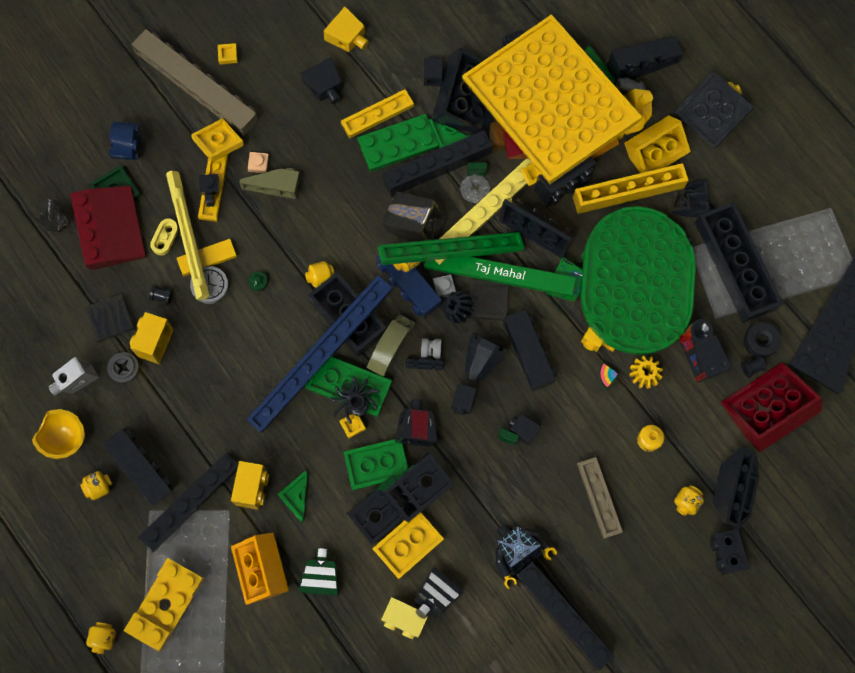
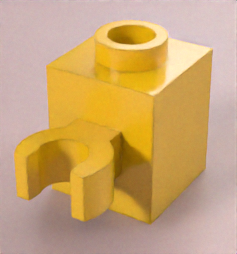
(593, 342)

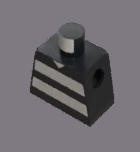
(436, 595)

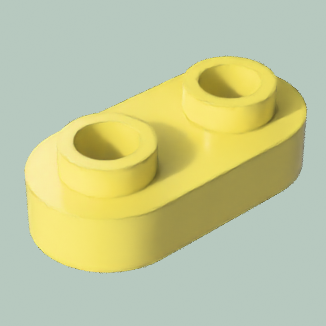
(163, 237)

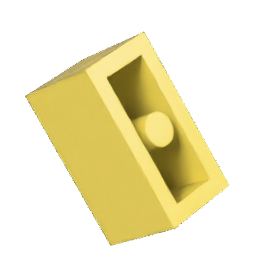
(404, 618)

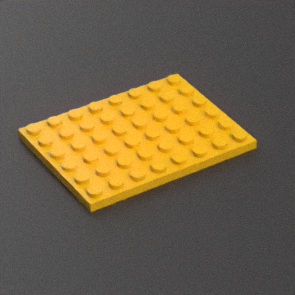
(551, 99)

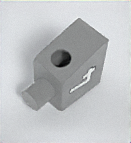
(73, 376)

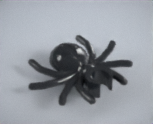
(354, 399)

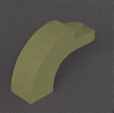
(390, 344)

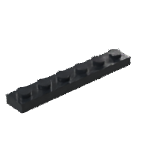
(189, 502)

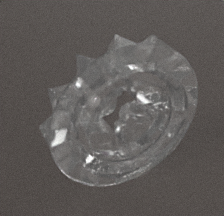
(472, 195)

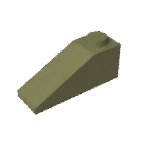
(276, 182)

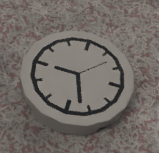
(216, 283)

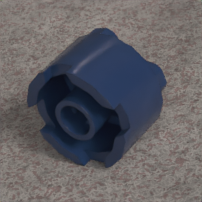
(124, 140)

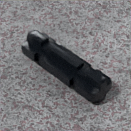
(424, 363)

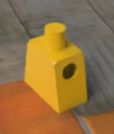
(346, 31)

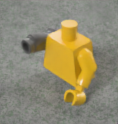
(639, 98)

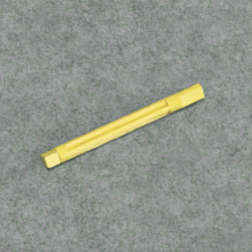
(187, 234)

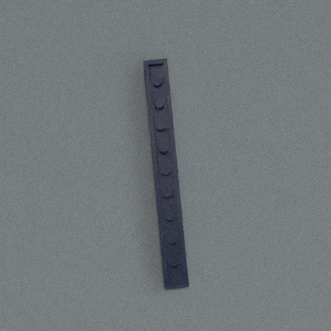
(320, 354)

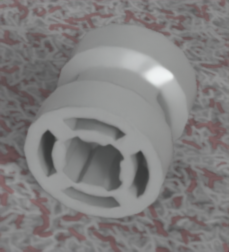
(431, 348)

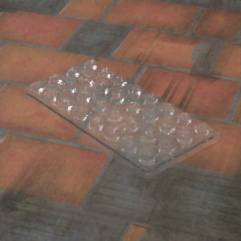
(797, 253)
(200, 636)

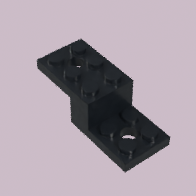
(400, 498)

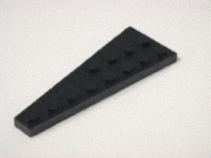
(831, 340)

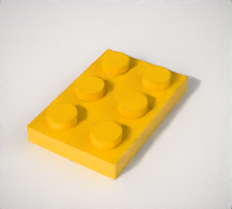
(408, 545)

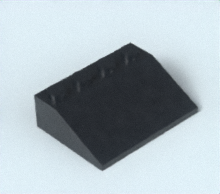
(456, 102)
(536, 227)

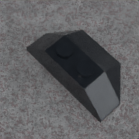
(736, 487)

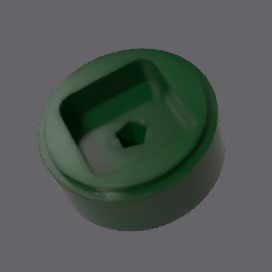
(257, 281)

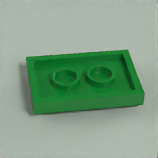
(375, 464)

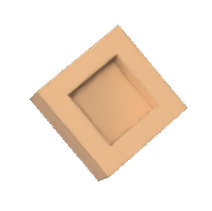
(258, 162)

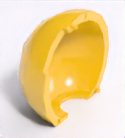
(59, 434)

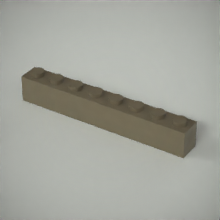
(194, 82)

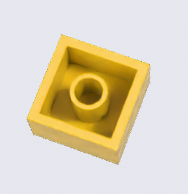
(151, 337)
(250, 485)

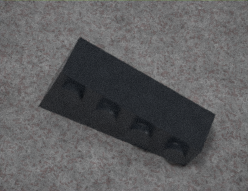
(644, 58)

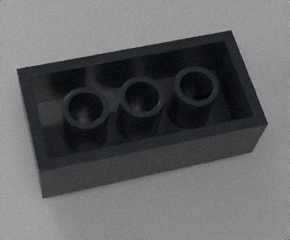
(333, 299)

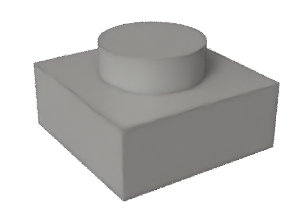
(444, 286)

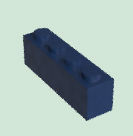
(412, 288)

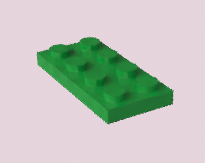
(397, 142)
(340, 373)

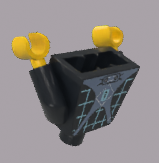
(518, 549)

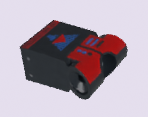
(704, 351)

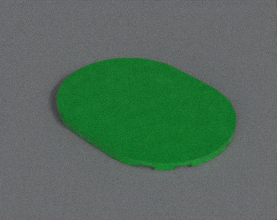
(638, 280)

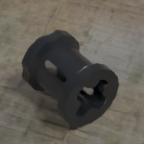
(161, 294)
(753, 366)

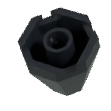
(482, 357)

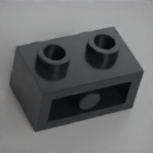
(729, 552)

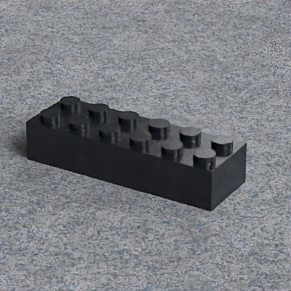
(738, 262)

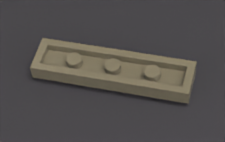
(599, 498)

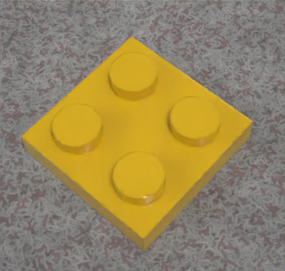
(217, 140)

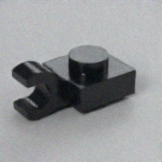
(209, 186)

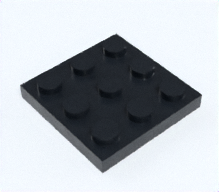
(714, 109)

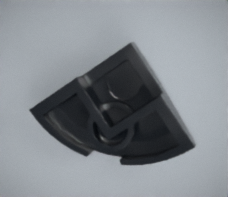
(693, 200)

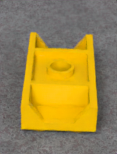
(153, 624)

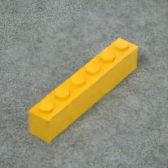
(630, 188)

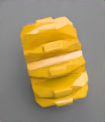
(653, 372)

